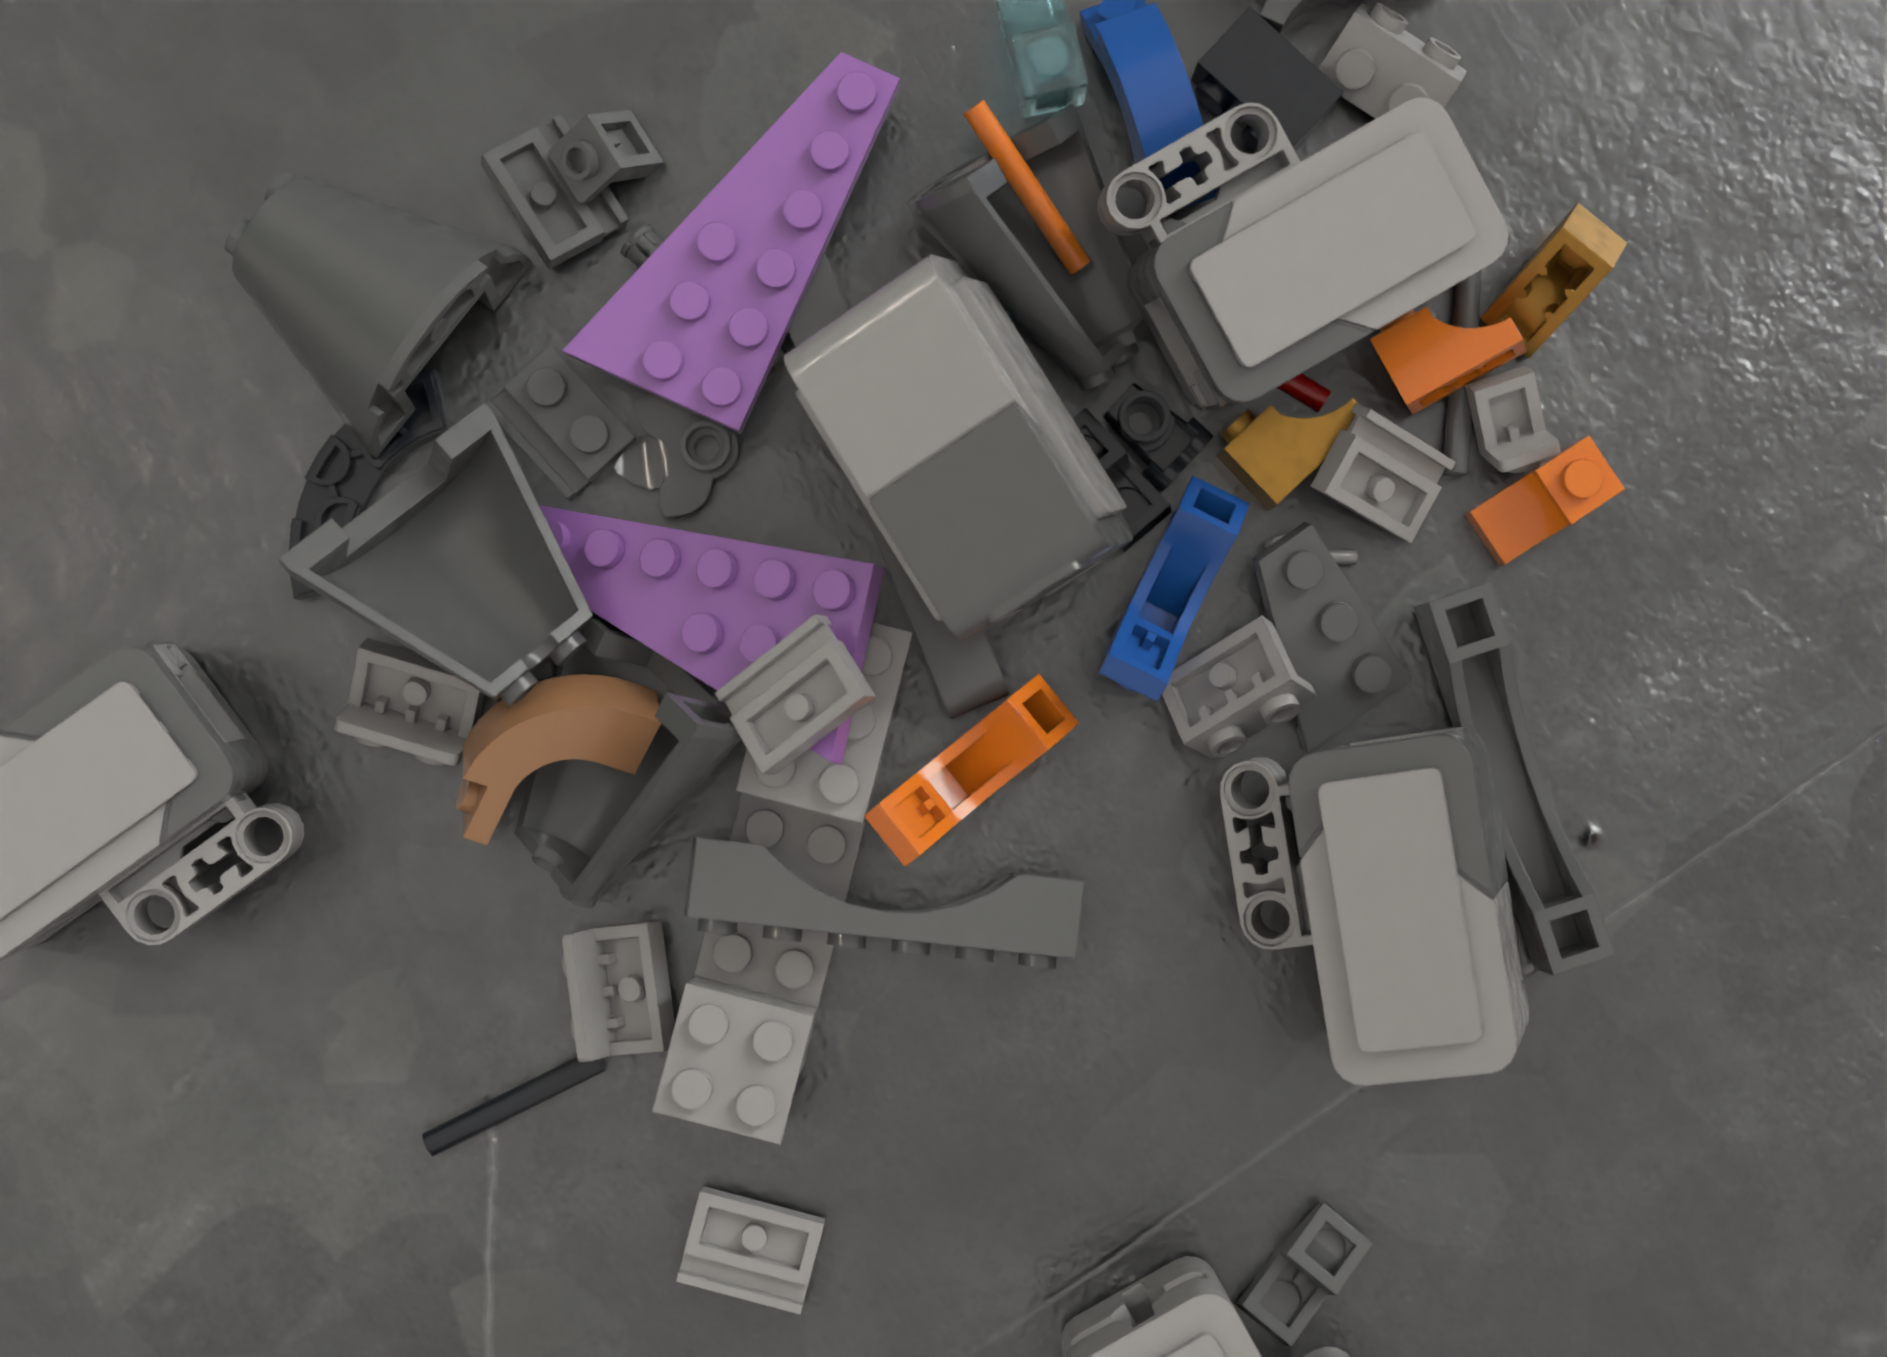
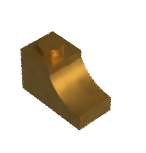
(1557, 277)
(1279, 451)

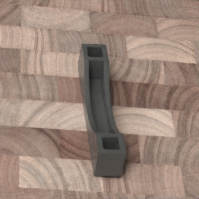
(1481, 691)
(1014, 914)

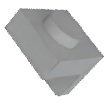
(1510, 421)

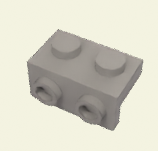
(1386, 65)
(408, 705)
(618, 990)

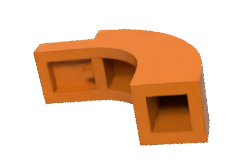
(971, 770)

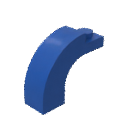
(1146, 78)
(1173, 588)

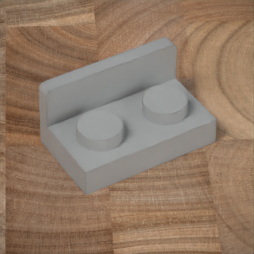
(1235, 690)

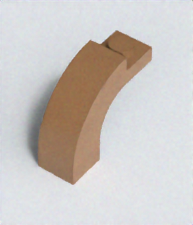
(556, 721)

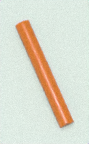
(1027, 187)

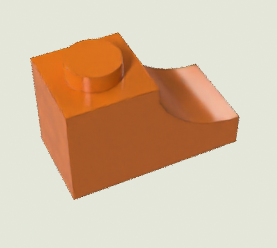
(1438, 359)
(1545, 500)

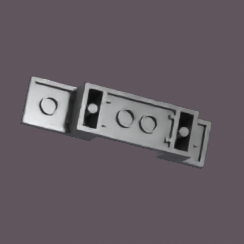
(757, 997)

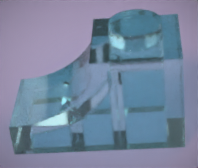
(1043, 55)

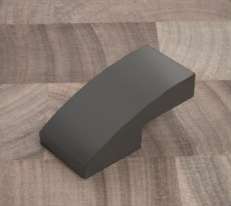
(1303, 1273)

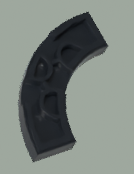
(347, 475)

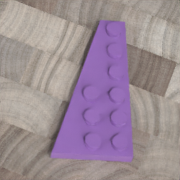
(728, 281)
(715, 598)

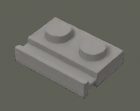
(1382, 473)
(795, 694)
(750, 1250)

